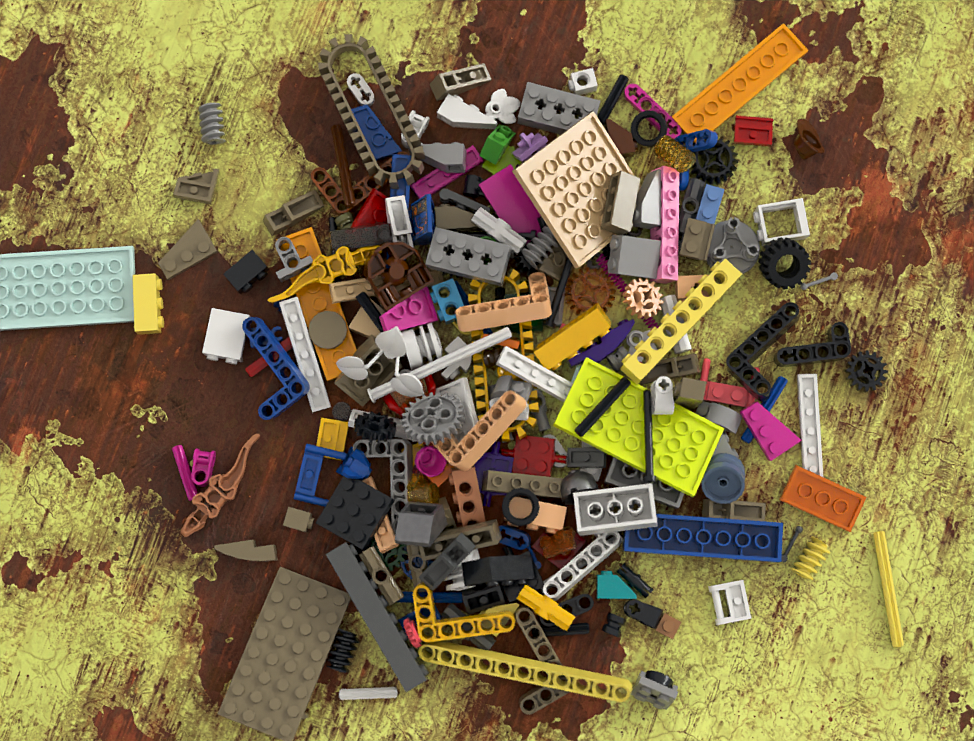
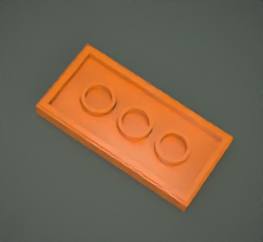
(822, 498)

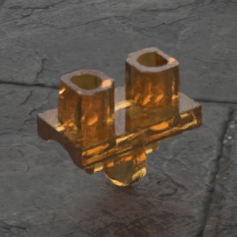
(558, 544)

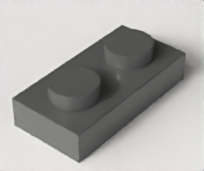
(586, 458)

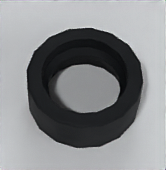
(648, 114)
(535, 506)

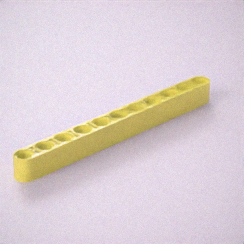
(533, 666)

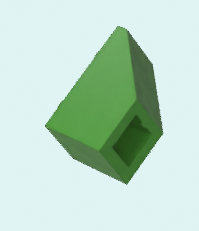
(497, 144)

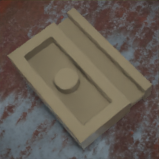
(696, 239)

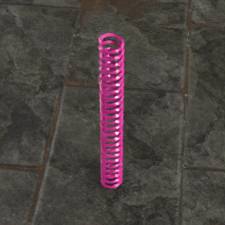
(621, 285)

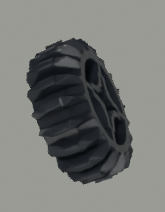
(717, 165)

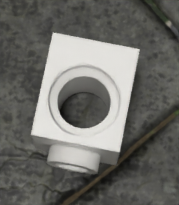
(587, 75)

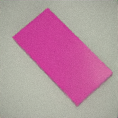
(511, 201)

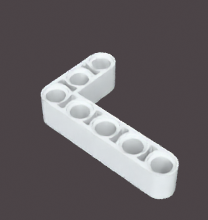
(585, 555)

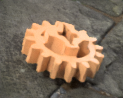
(643, 298)

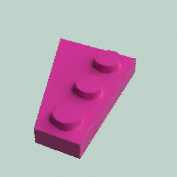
(768, 431)

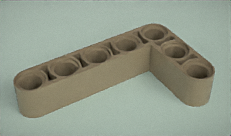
(549, 657)

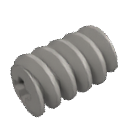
(209, 123)
(539, 247)

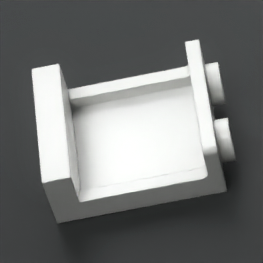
(225, 336)

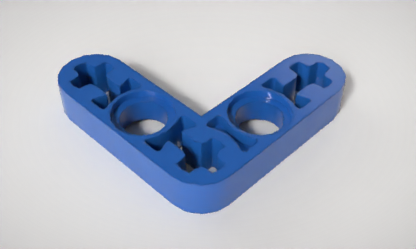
(688, 139)

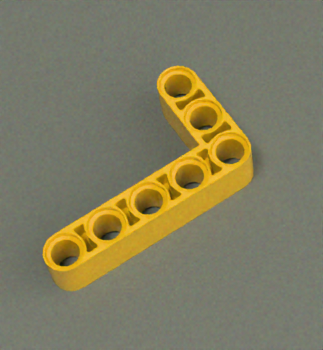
(455, 623)

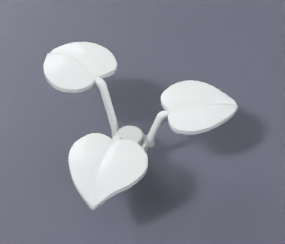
(393, 346)

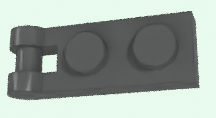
(448, 196)

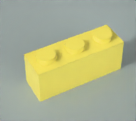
(147, 304)

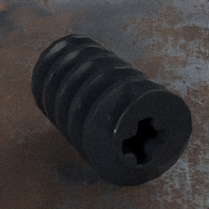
(343, 651)

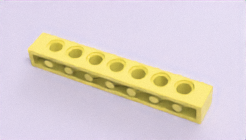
(727, 274)

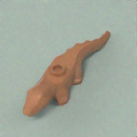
(221, 490)

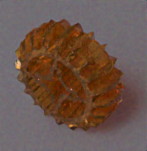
(586, 284)

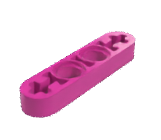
(654, 107)

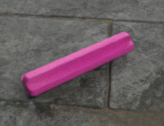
(184, 471)

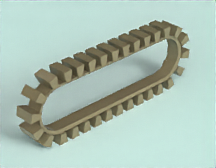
(392, 100)

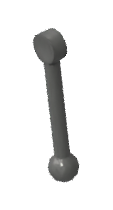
(798, 529)

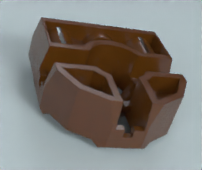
(399, 272)

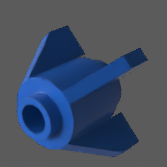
(355, 466)

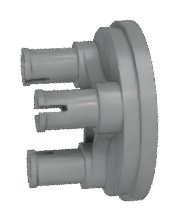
(735, 243)

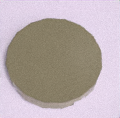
(327, 330)

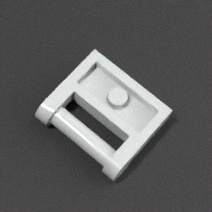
(736, 602)

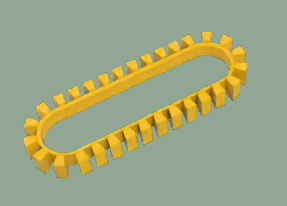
(478, 358)

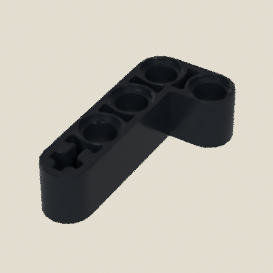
(812, 349)

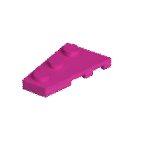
(411, 312)

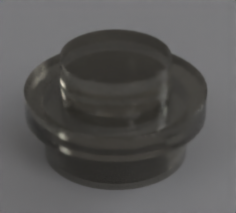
(342, 411)

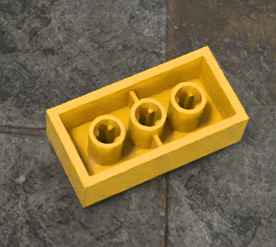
(572, 336)

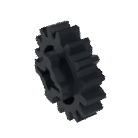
(863, 363)
(375, 427)

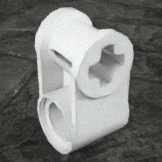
(419, 123)
(661, 399)

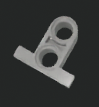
(287, 256)

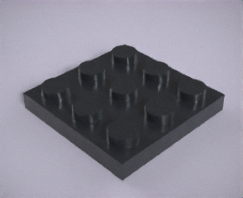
(355, 512)

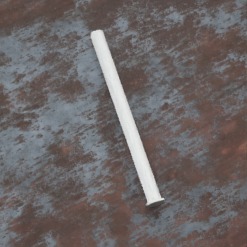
(446, 361)

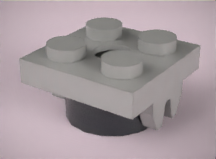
(655, 689)

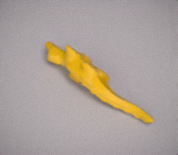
(325, 269)

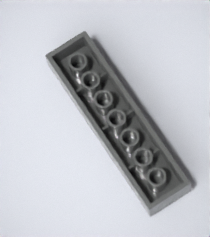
(377, 616)

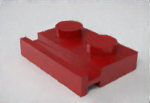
(753, 131)

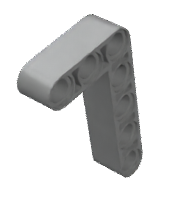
(395, 474)

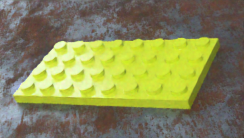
(680, 441)

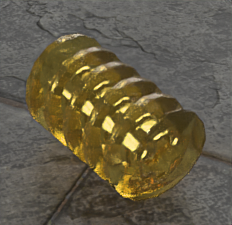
(674, 154)

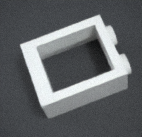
(799, 214)

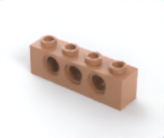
(472, 495)

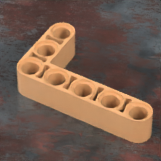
(508, 310)
(478, 439)

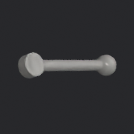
(833, 276)

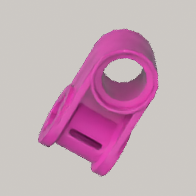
(202, 465)

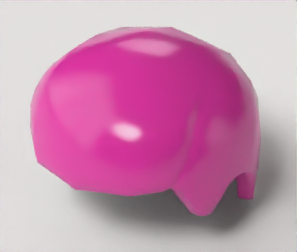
(430, 461)

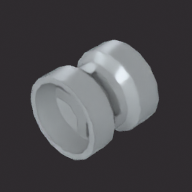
(616, 358)

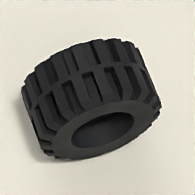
(794, 273)

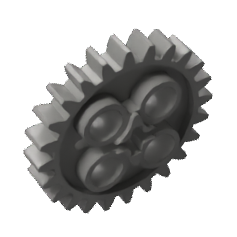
(433, 418)

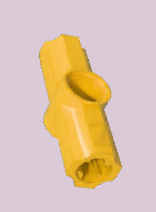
(545, 607)

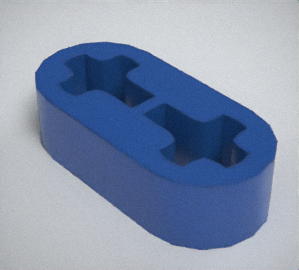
(514, 532)

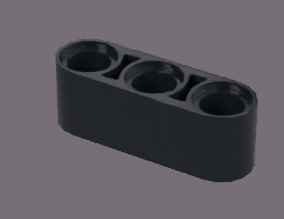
(574, 604)

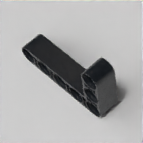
(759, 348)

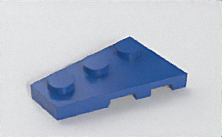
(375, 134)

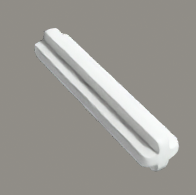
(368, 693)

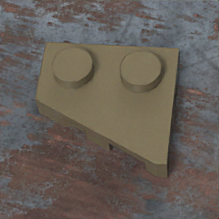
(197, 187)

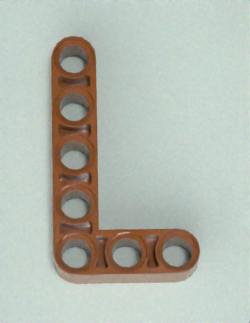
(362, 187)

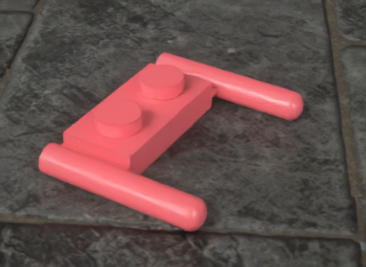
(725, 393)

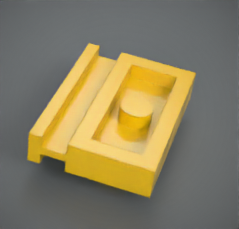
(332, 435)

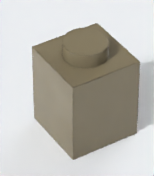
(298, 520)

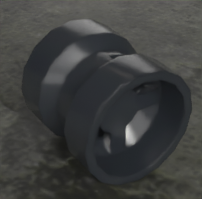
(613, 625)

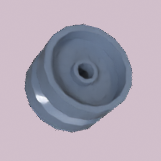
(724, 478)

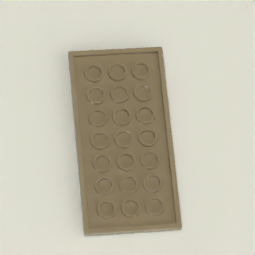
(285, 655)

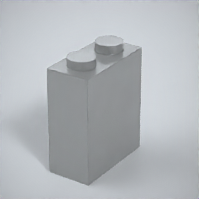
(634, 256)

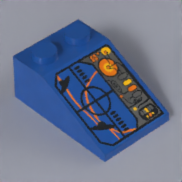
(423, 220)

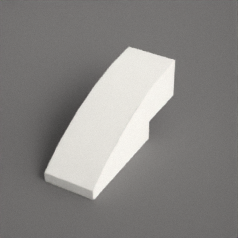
(399, 219)

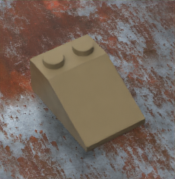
(378, 373)

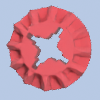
(412, 632)

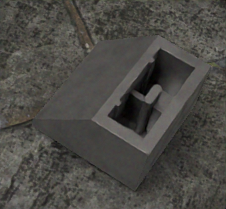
(420, 524)

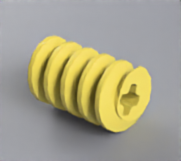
(811, 558)

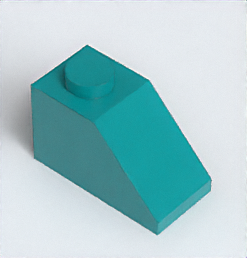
(612, 587)

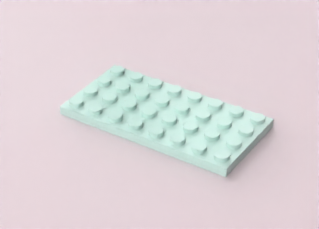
(66, 288)

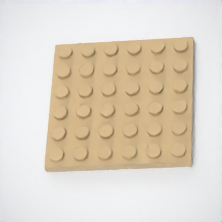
(571, 185)

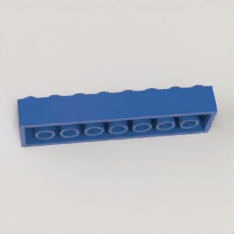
(708, 538)

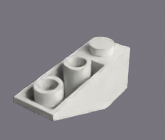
(459, 114)

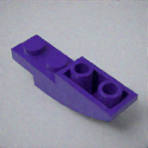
(607, 345)

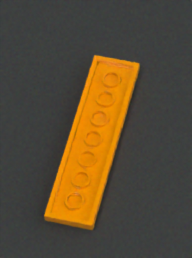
(741, 82)
(316, 299)

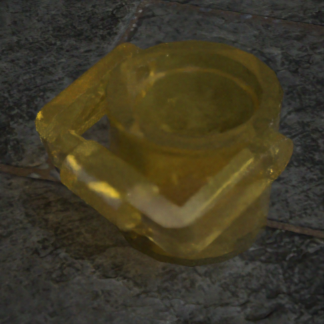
(422, 491)

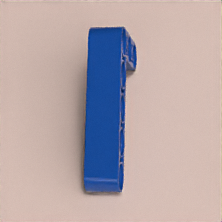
(278, 368)

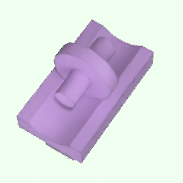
(529, 145)

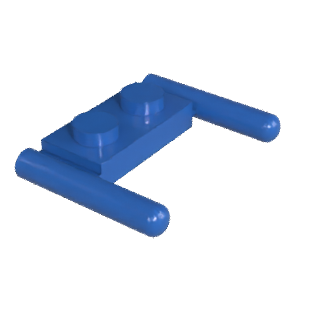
(310, 473)

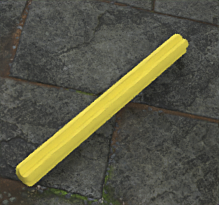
(888, 589)

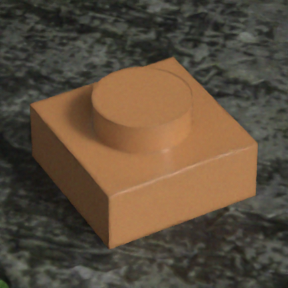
(668, 626)

